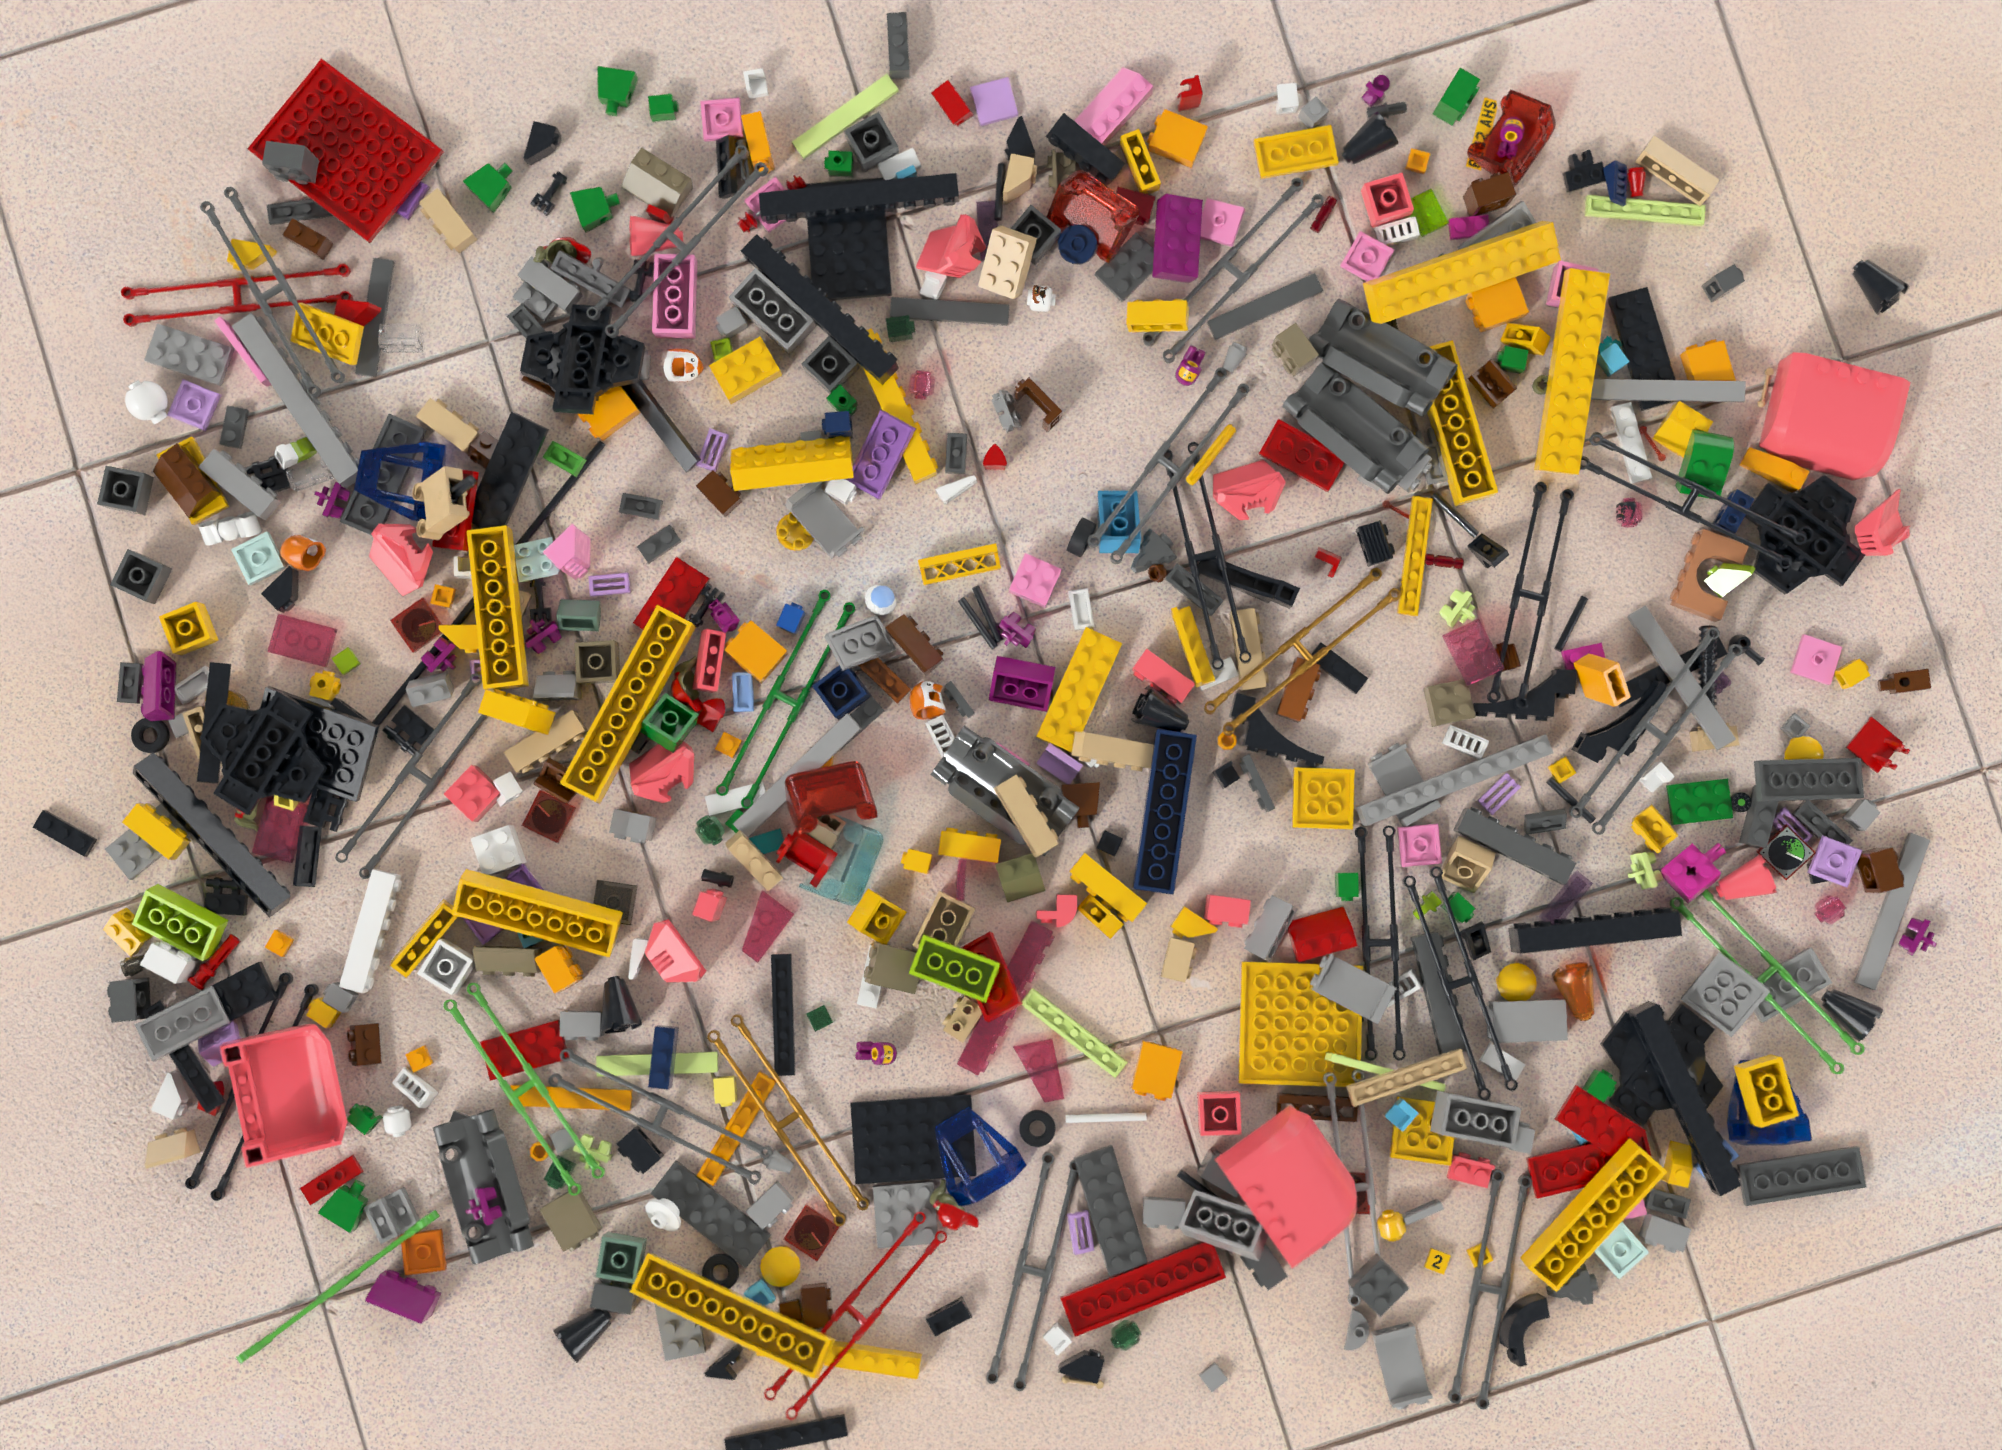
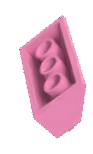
(1115, 105)
(571, 552)

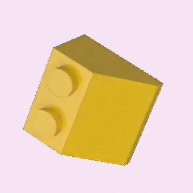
(1677, 427)
(876, 917)

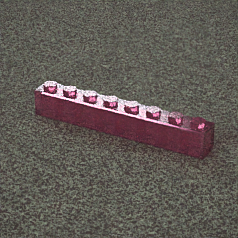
(1021, 970)

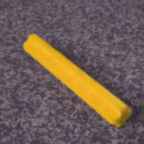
(1210, 454)

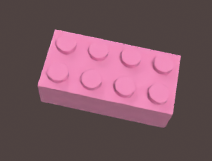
(675, 298)

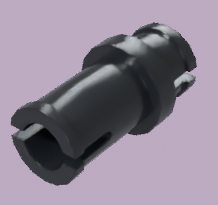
(721, 879)

